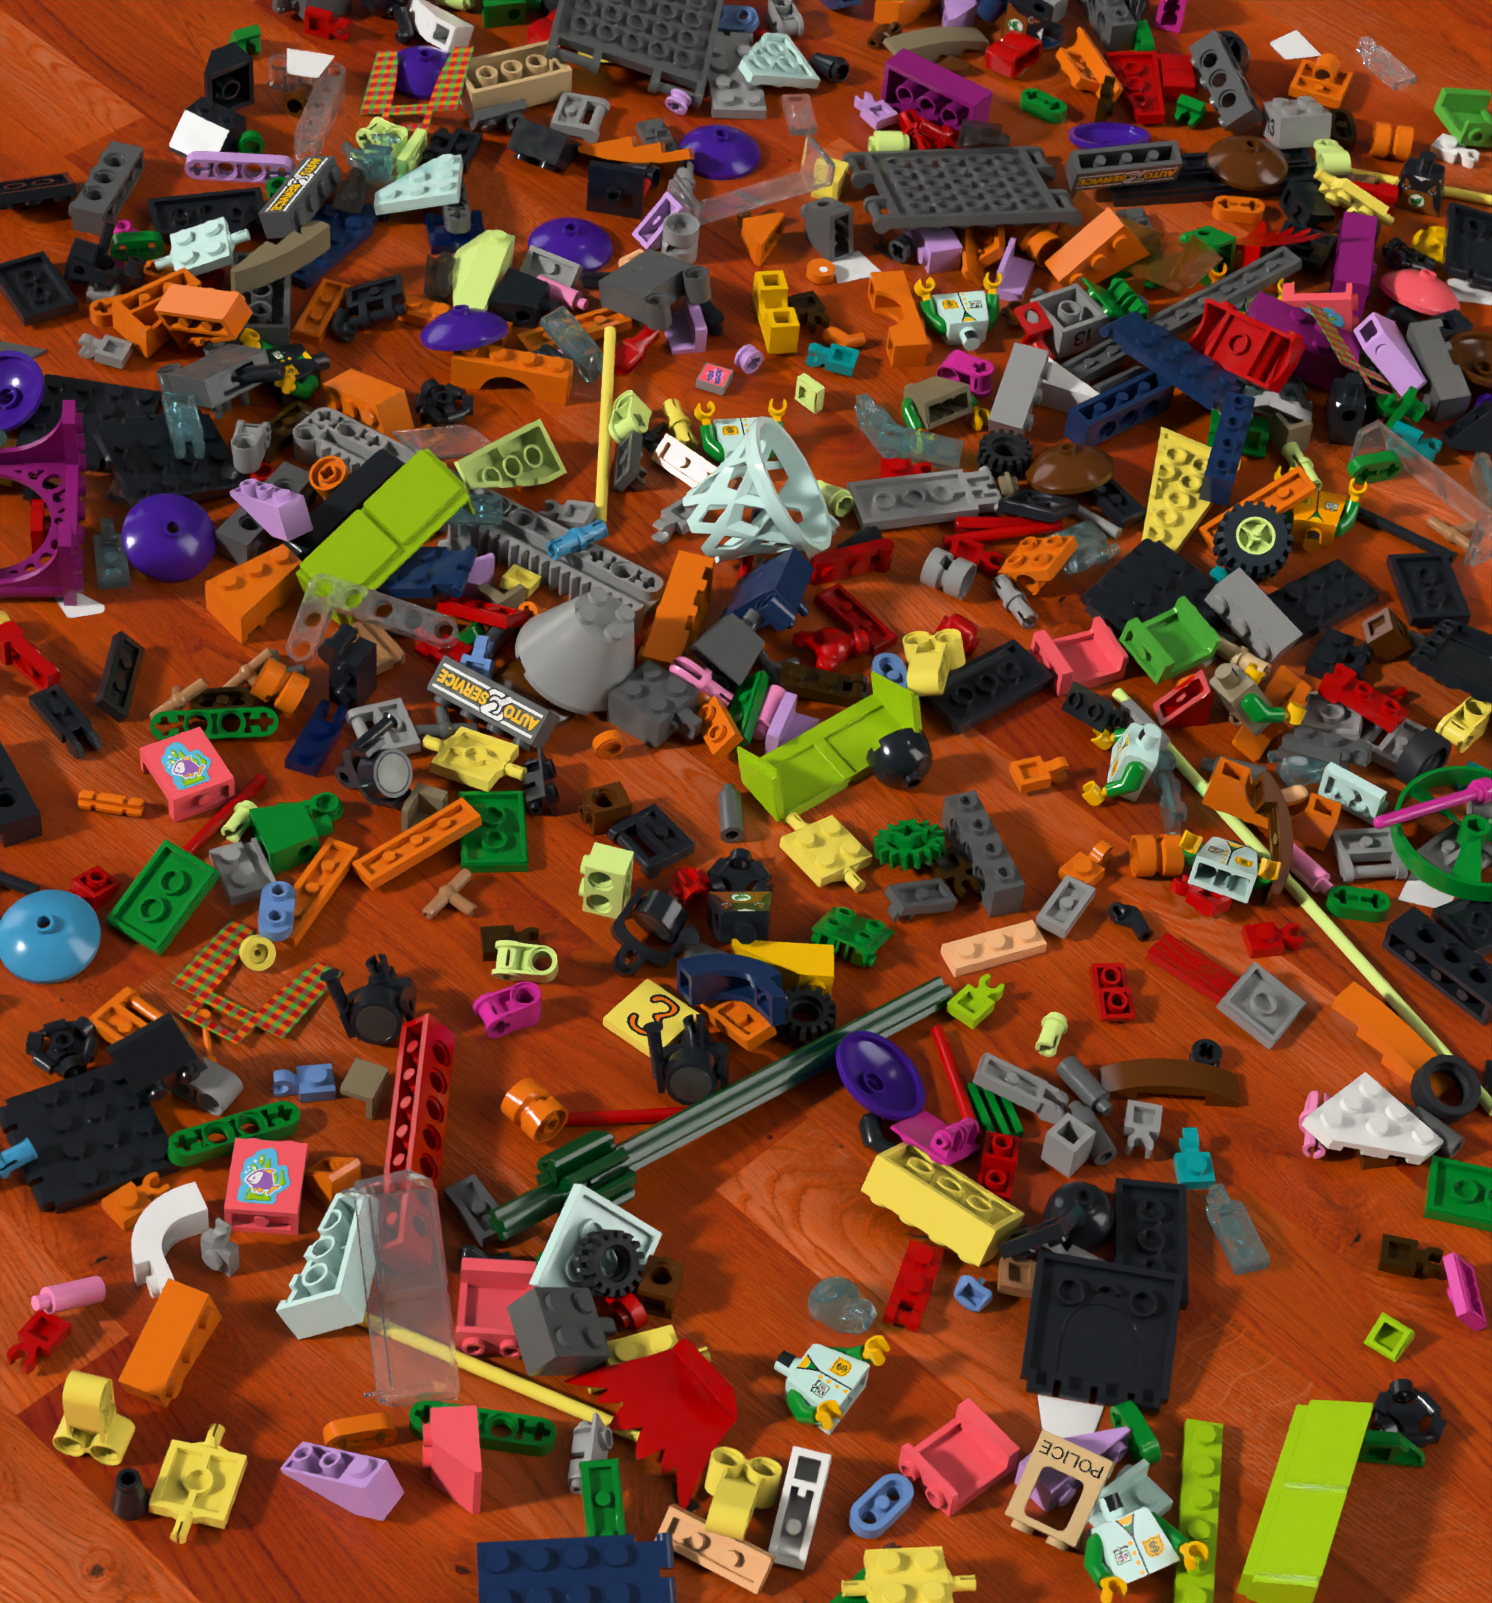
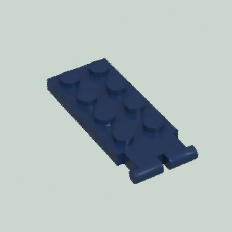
(346, 234)
(1172, 359)
(431, 573)
(576, 1570)

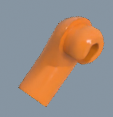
(837, 336)

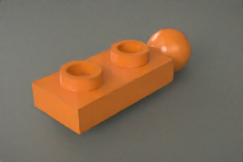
(717, 726)
(739, 1022)

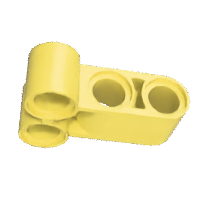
(931, 659)
(92, 1420)
(738, 1489)

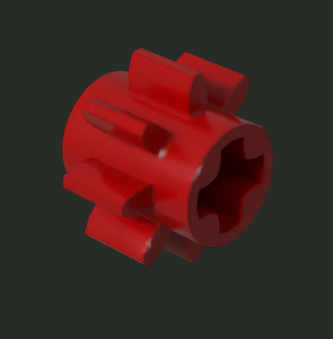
(689, 886)

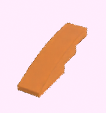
(627, 150)
(1386, 1032)

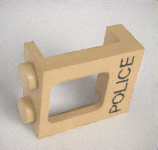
(1073, 1461)

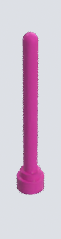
(1477, 792)

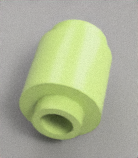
(888, 141)

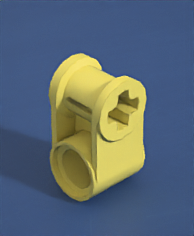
(1465, 723)

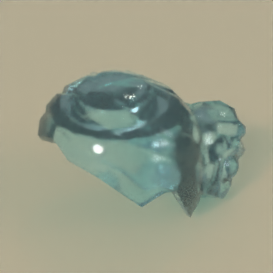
(840, 1306)

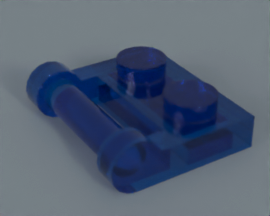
(442, 240)

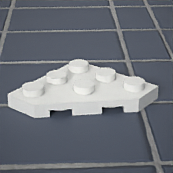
(1373, 1121)

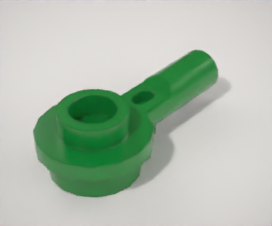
(322, 804)

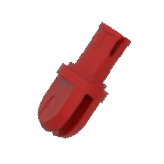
(907, 124)
(942, 136)
(631, 351)

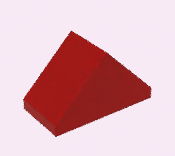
(1186, 704)

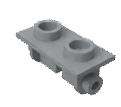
(593, 1443)

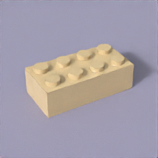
(515, 76)

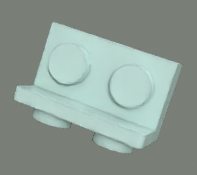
(1353, 792)
(1135, 1491)

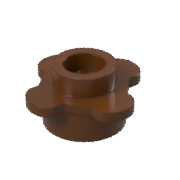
(1009, 314)

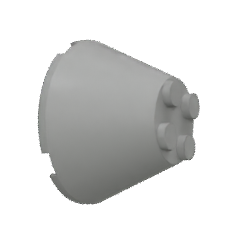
(579, 651)

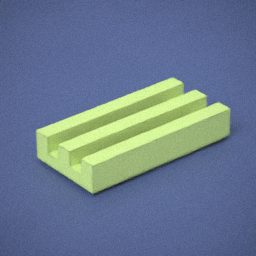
(412, 153)

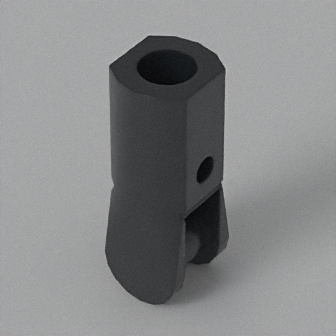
(713, 318)

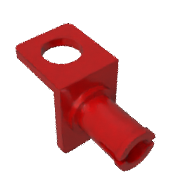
(1035, 332)

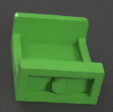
(1466, 115)
(1170, 641)

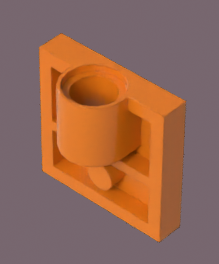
(1324, 86)
(1037, 561)

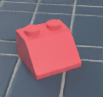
(454, 1454)

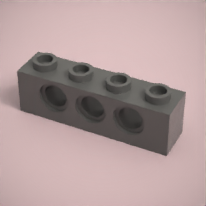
(1111, 23)
(1225, 83)
(107, 187)
(242, 536)
(981, 846)

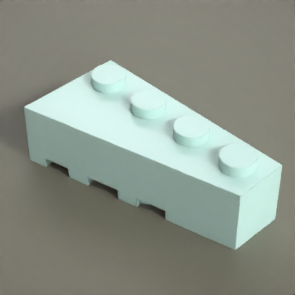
(331, 1284)

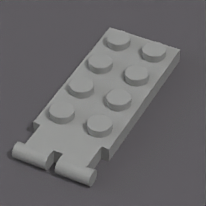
(727, 87)
(924, 498)

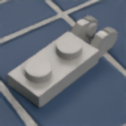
(1021, 1088)

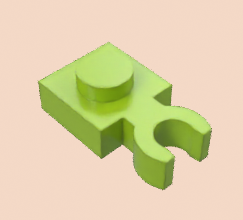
(975, 1004)

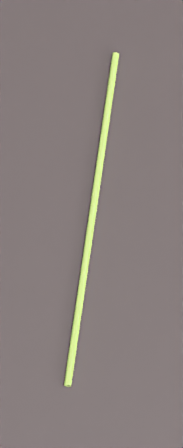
(1320, 917)

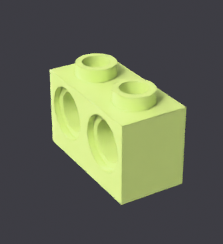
(606, 880)

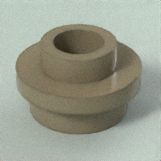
(1007, 484)

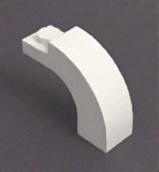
(162, 1225)

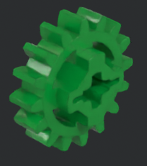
(909, 844)

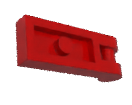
(852, 561)
(913, 1285)

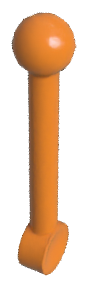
(206, 1035)

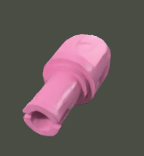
(699, 678)
(1310, 1141)

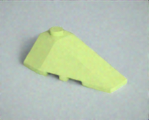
(481, 268)
(513, 460)

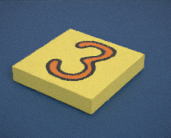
(647, 1005)

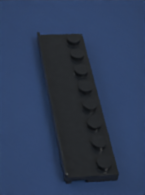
(1198, 184)

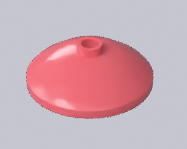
(1419, 291)

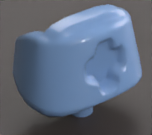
(972, 1293)

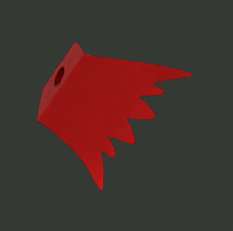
(1252, 243)
(672, 1405)

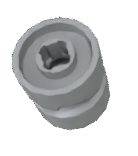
(681, 236)
(945, 572)

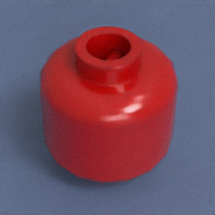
(966, 627)

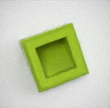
(1389, 1337)

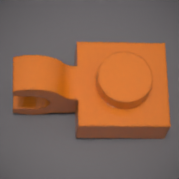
(1034, 774)
(1088, 868)

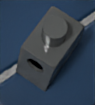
(829, 228)
(731, 646)

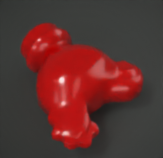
(832, 645)

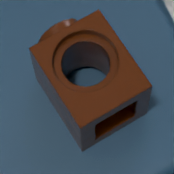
(1387, 634)
(604, 807)
(657, 1298)

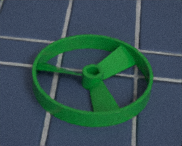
(1472, 837)

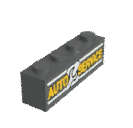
(1123, 165)
(300, 196)
(493, 703)

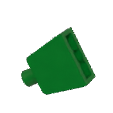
(506, 12)
(1221, 243)
(287, 834)

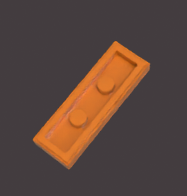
(320, 311)

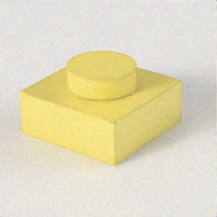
(519, 575)

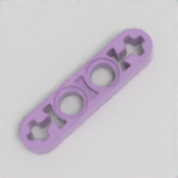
(239, 162)

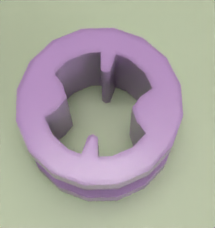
(678, 101)
(748, 358)

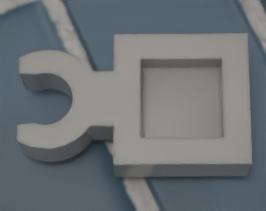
(571, 514)
(1142, 1125)

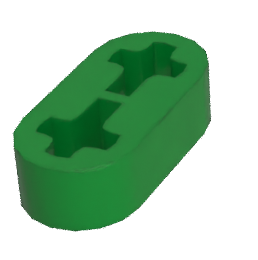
(1143, 37)
(1043, 106)
(137, 245)
(1375, 467)
(1358, 903)
(1141, 1440)

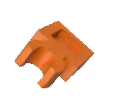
(130, 1201)

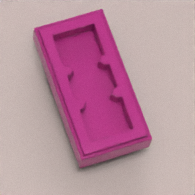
(1464, 1291)

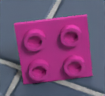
(942, 1142)

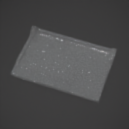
(443, 442)

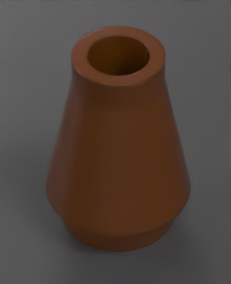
(296, 100)

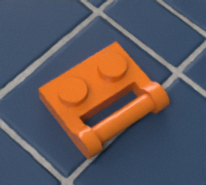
(114, 1019)

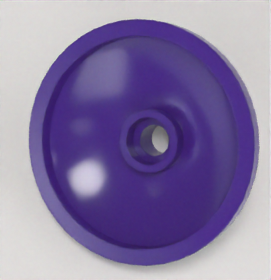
(419, 70)
(1107, 135)
(721, 152)
(575, 241)
(463, 329)
(21, 384)
(165, 554)
(880, 1076)

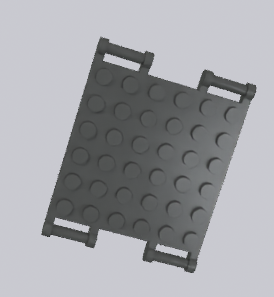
(650, 36)
(960, 188)

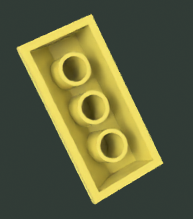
(941, 1203)

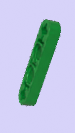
(214, 717)
(231, 1129)
(487, 1420)

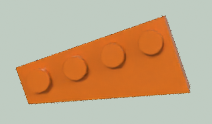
(680, 610)

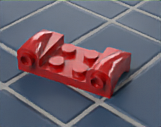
(1247, 346)

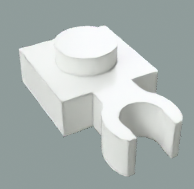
(1449, 150)

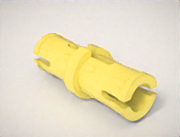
(679, 424)

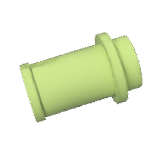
(239, 821)
(1053, 1028)

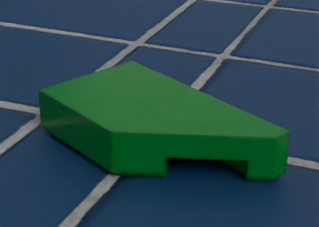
(1390, 1449)

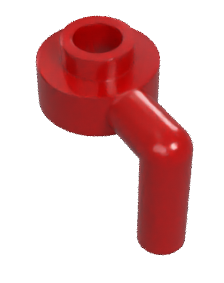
(628, 1310)

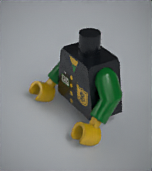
(301, 372)

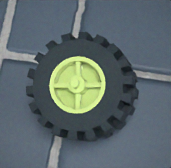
(1253, 540)

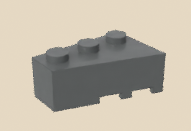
(1446, 388)

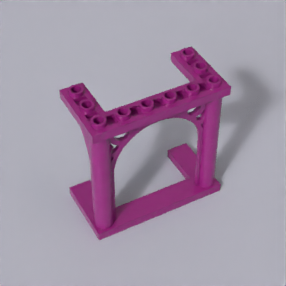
(52, 457)

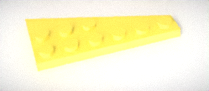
(1175, 490)

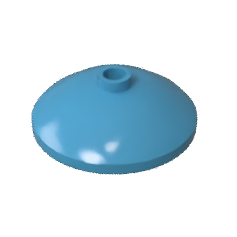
(54, 951)

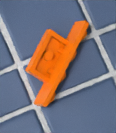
(1085, 64)
(981, 248)
(1280, 692)

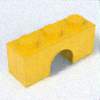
(776, 319)

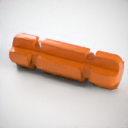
(110, 803)

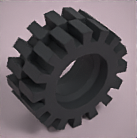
(1006, 444)
(807, 1002)
(627, 1263)

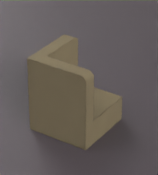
(1282, 432)
(511, 598)
(421, 804)
(367, 1083)

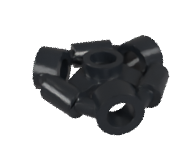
(1408, 256)
(438, 400)
(739, 873)
(73, 1052)
(1394, 1414)

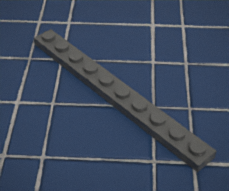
(1190, 310)

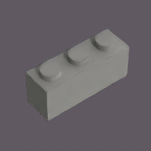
(1020, 389)
(1253, 616)

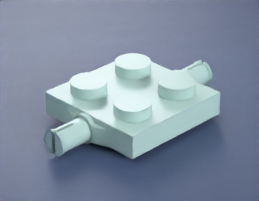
(202, 247)

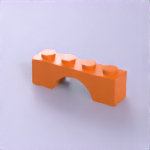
(892, 297)
(544, 375)
(1232, 792)

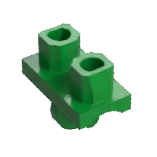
(1392, 410)

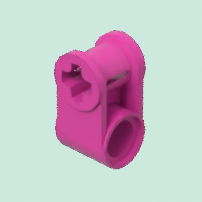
(969, 370)
(510, 1009)

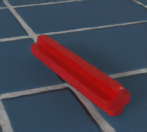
(968, 524)

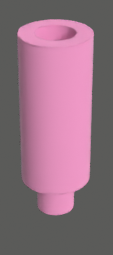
(566, 295)
(769, 707)
(1310, 872)
(70, 1295)

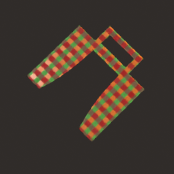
(444, 97)
(1344, 353)
(213, 965)

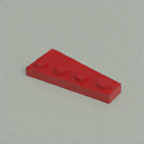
(1141, 84)

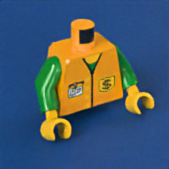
(1323, 516)

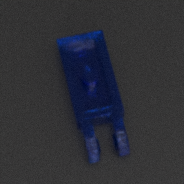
(316, 740)

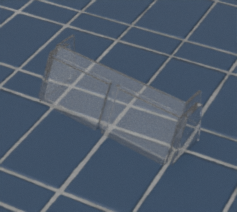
(815, 173)
(1379, 438)
(405, 1289)

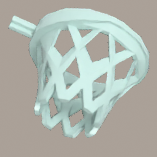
(757, 491)

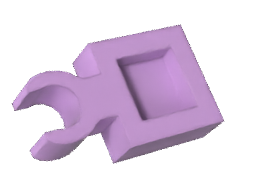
(875, 113)

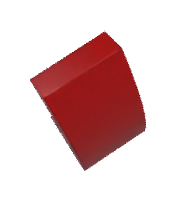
(95, 887)
(1111, 992)
(999, 1164)

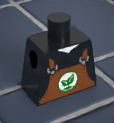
(1031, 18)
(1421, 185)
(739, 915)

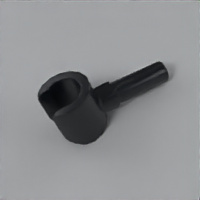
(651, 437)

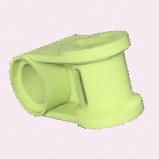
(379, 125)
(1331, 157)
(628, 415)
(522, 961)

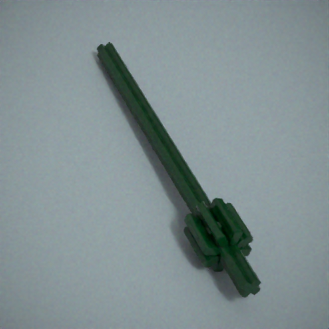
(611, 1167)

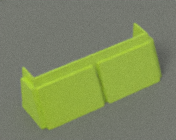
(388, 528)
(830, 753)
(1305, 1502)

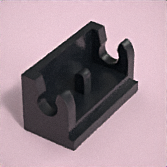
(1305, 205)

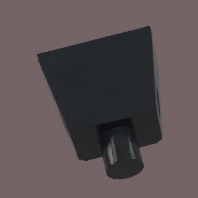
(522, 299)
(1345, 396)

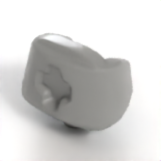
(455, 543)

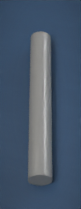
(1104, 525)

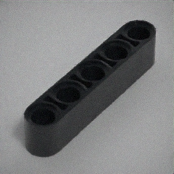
(345, 501)

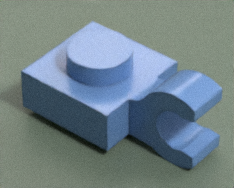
(479, 660)
(310, 1082)

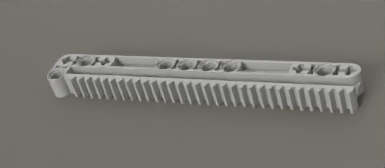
(519, 538)

